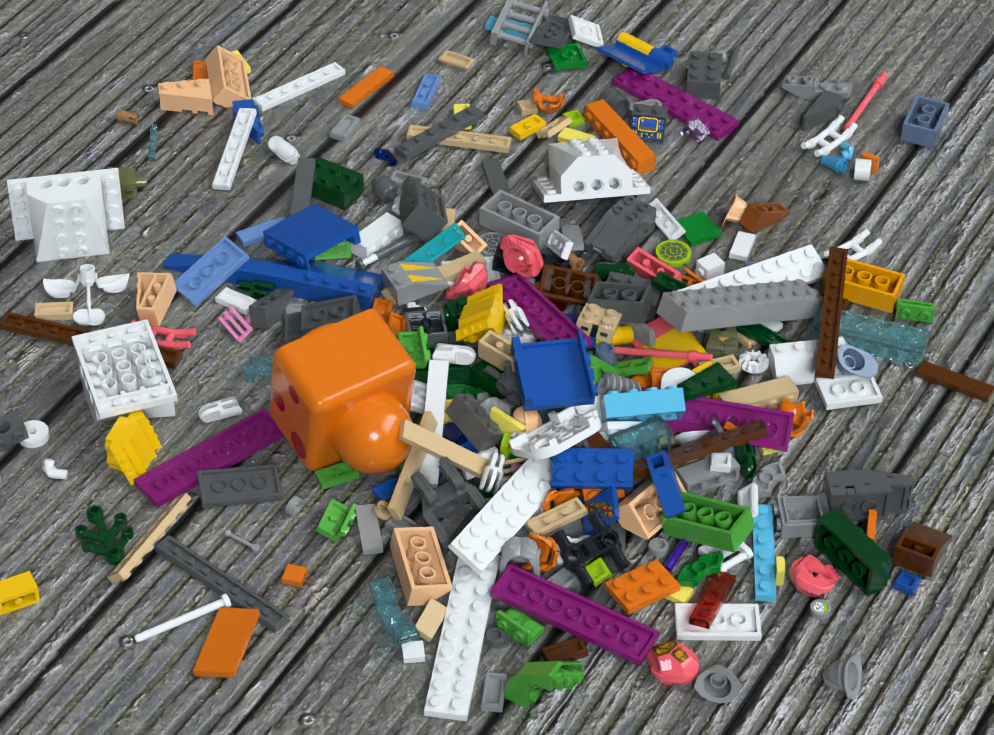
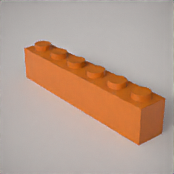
(610, 125)

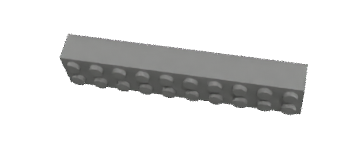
(739, 305)

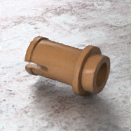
(123, 115)

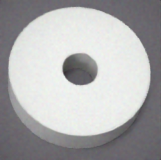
(37, 432)

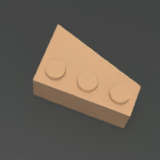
(186, 95)
(154, 296)

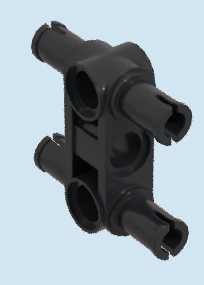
(590, 550)

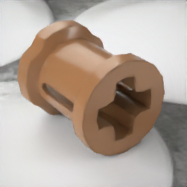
(575, 262)

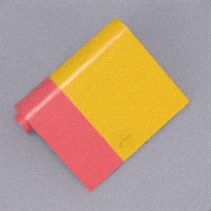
(672, 340)

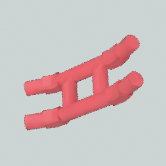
(170, 334)

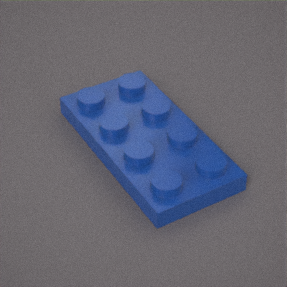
(593, 468)

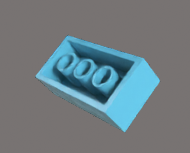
(643, 405)

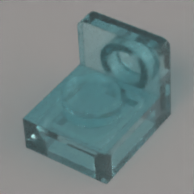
(256, 366)

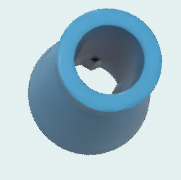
(835, 163)

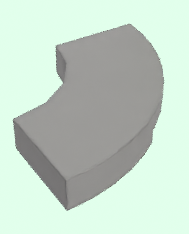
(768, 477)

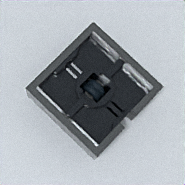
(432, 322)

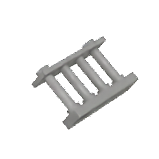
(508, 13)

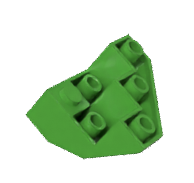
(532, 677)

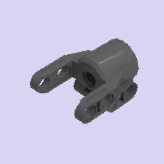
(446, 498)

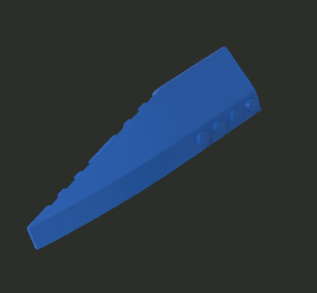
(319, 284)

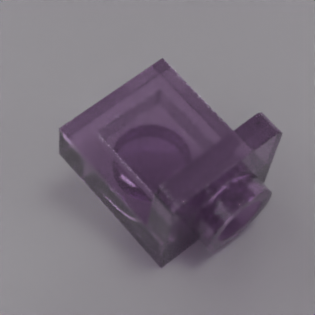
(696, 130)

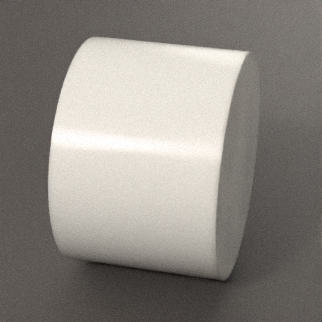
(862, 169)

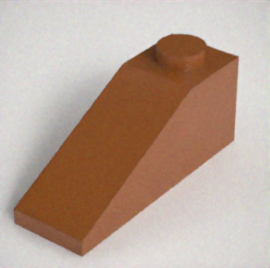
(762, 215)

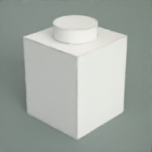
(709, 267)

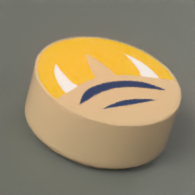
(382, 511)

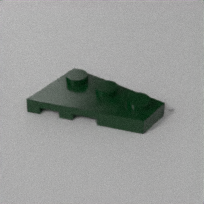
(708, 382)

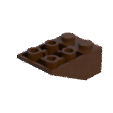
(920, 549)

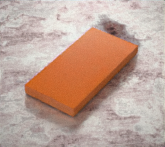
(226, 642)

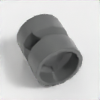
(615, 100)

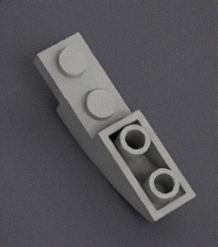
(810, 87)

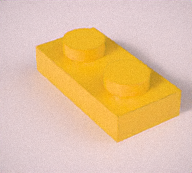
(527, 126)

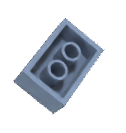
(924, 121)

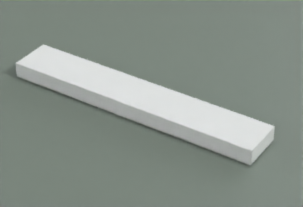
(298, 86)
(234, 149)

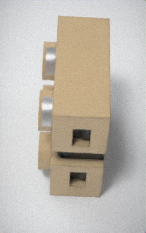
(599, 322)

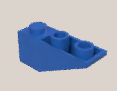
(257, 130)
(666, 483)

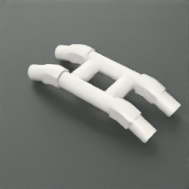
(829, 131)
(854, 245)

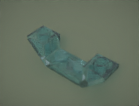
(390, 614)

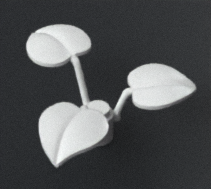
(62, 288)

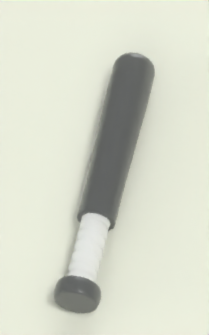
(393, 247)

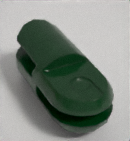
(603, 269)
(254, 288)
(747, 460)

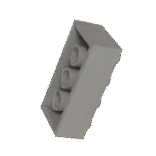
(516, 216)

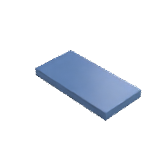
(210, 271)

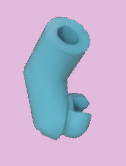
(847, 150)

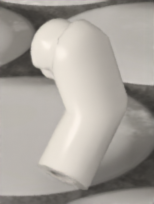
(52, 472)

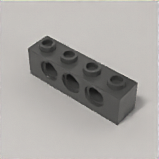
(11, 430)

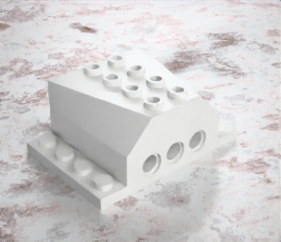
(588, 172)
(67, 212)
(124, 372)

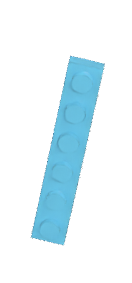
(764, 555)

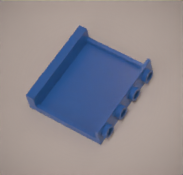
(309, 234)
(554, 373)

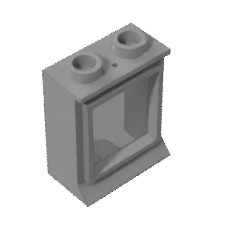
(799, 514)

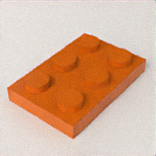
(642, 586)

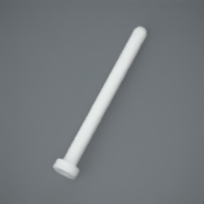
(224, 601)

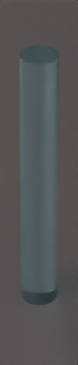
(152, 144)

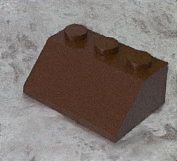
(567, 284)

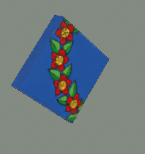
(606, 504)

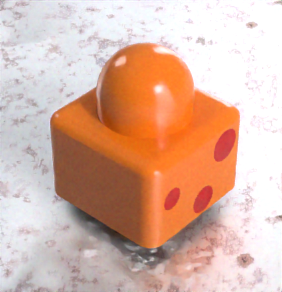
(344, 394)

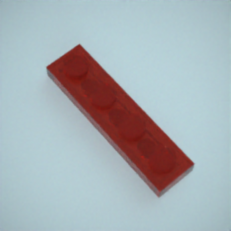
(712, 600)

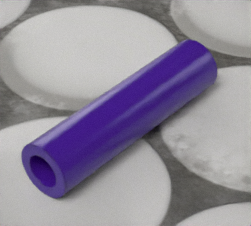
(675, 555)

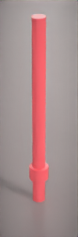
(877, 84)
(691, 356)

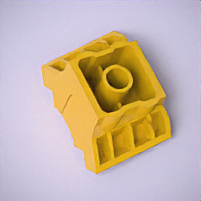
(481, 314)
(131, 445)

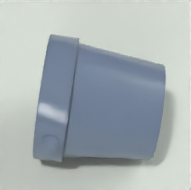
(606, 352)

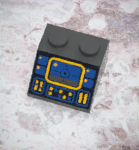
(649, 123)

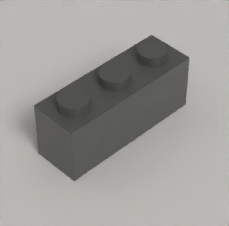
(474, 422)

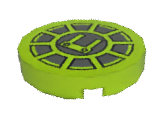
(673, 253)

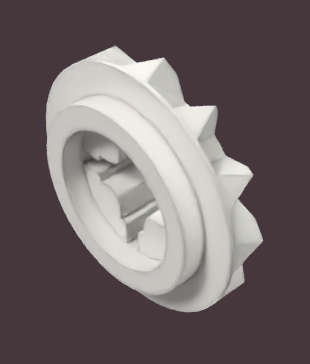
(752, 366)

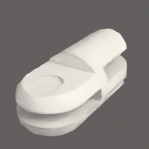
(283, 150)
(514, 316)
(454, 354)
(220, 410)
(493, 472)

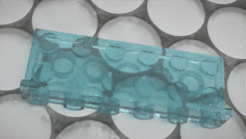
(881, 337)

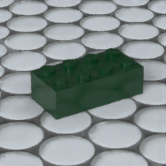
(852, 552)

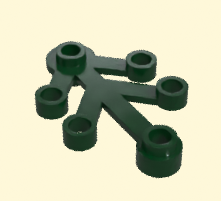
(112, 553)

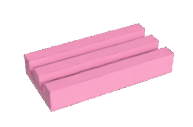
(228, 315)

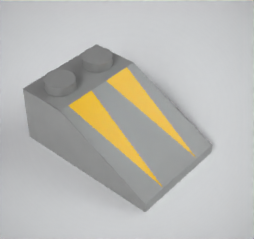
(412, 280)

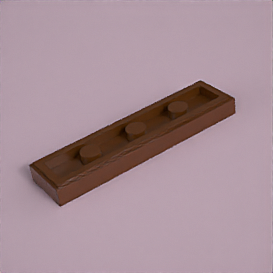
(955, 381)

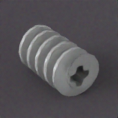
(614, 382)

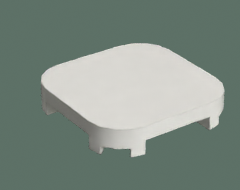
(555, 435)

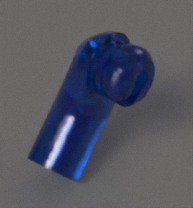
(385, 155)

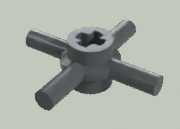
(507, 381)

